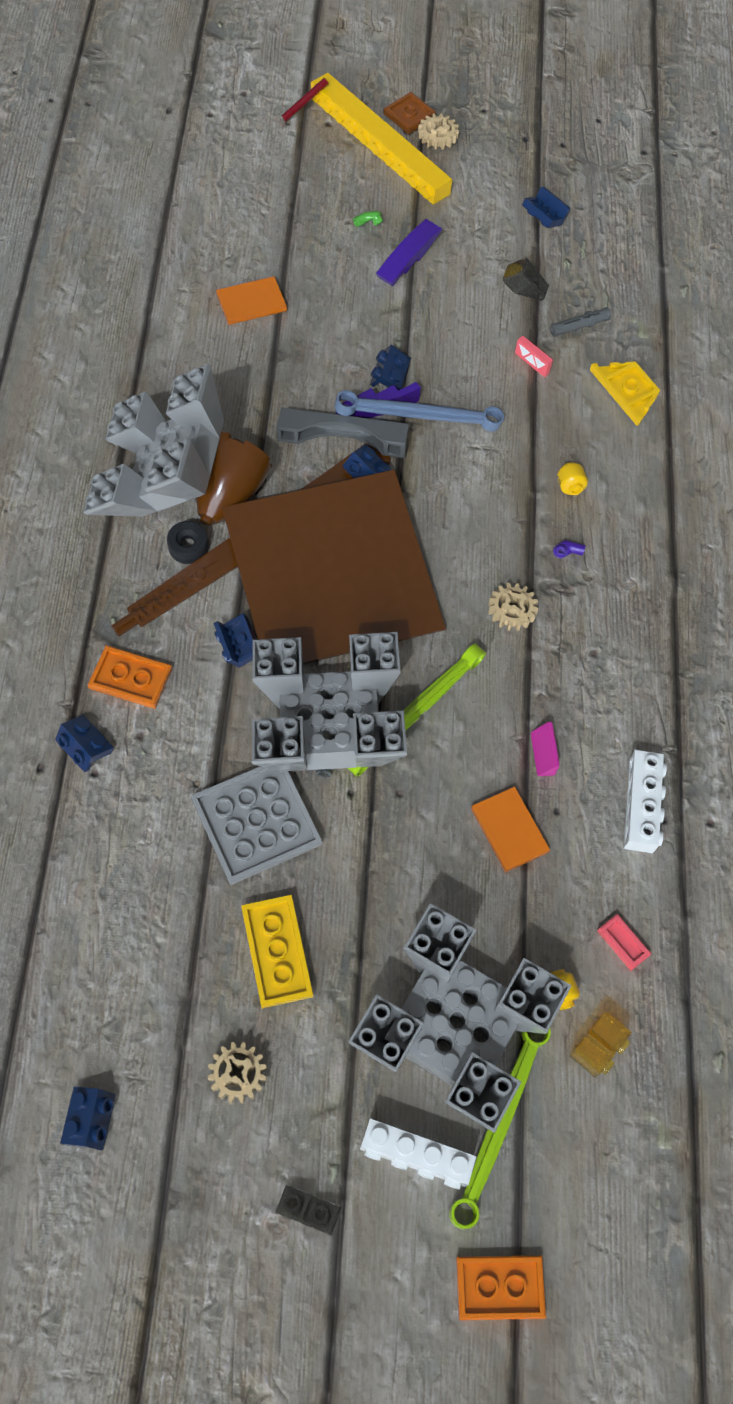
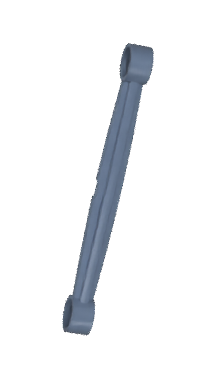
(419, 411)

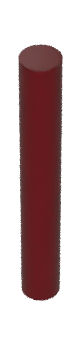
(305, 99)

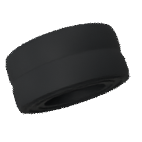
(187, 530)

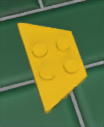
(628, 387)

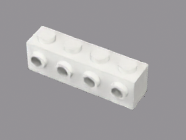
(644, 801)
(418, 1153)

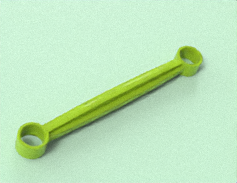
(436, 690)
(493, 1141)

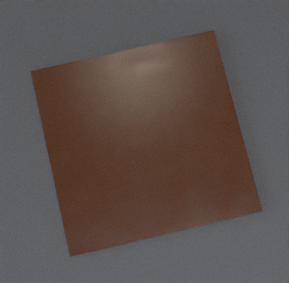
(333, 565)

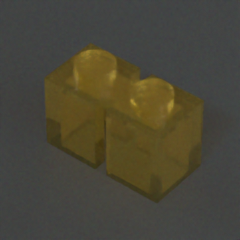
(601, 1044)

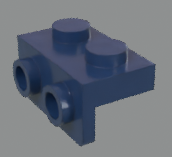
(547, 208)
(390, 368)
(364, 463)
(236, 639)
(83, 742)
(88, 1118)

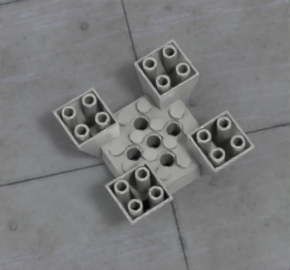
(171, 455)
(327, 716)
(470, 1066)

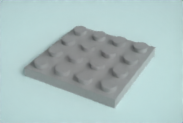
(255, 822)

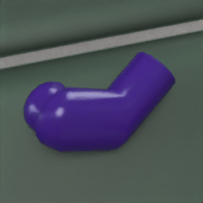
(567, 547)

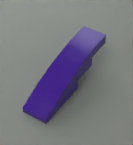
(408, 251)
(408, 394)

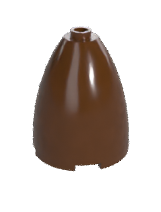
(234, 477)

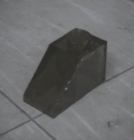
(525, 280)

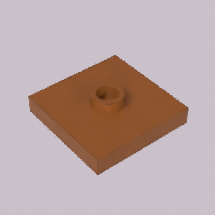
(408, 112)

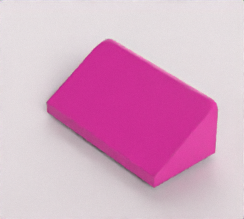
(545, 750)

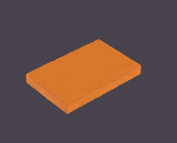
(251, 300)
(130, 677)
(510, 829)
(500, 1287)

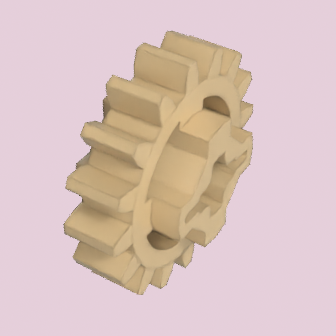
(438, 131)
(513, 606)
(247, 1066)

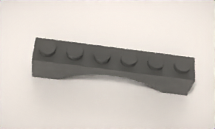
(302, 425)

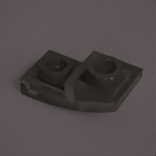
(308, 1210)

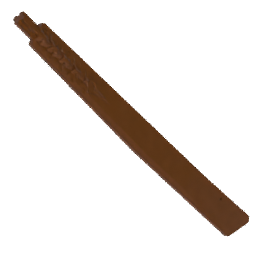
(206, 569)

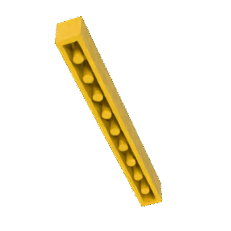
(383, 140)

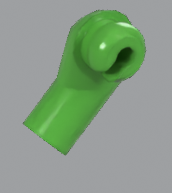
(365, 217)

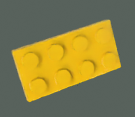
(276, 951)

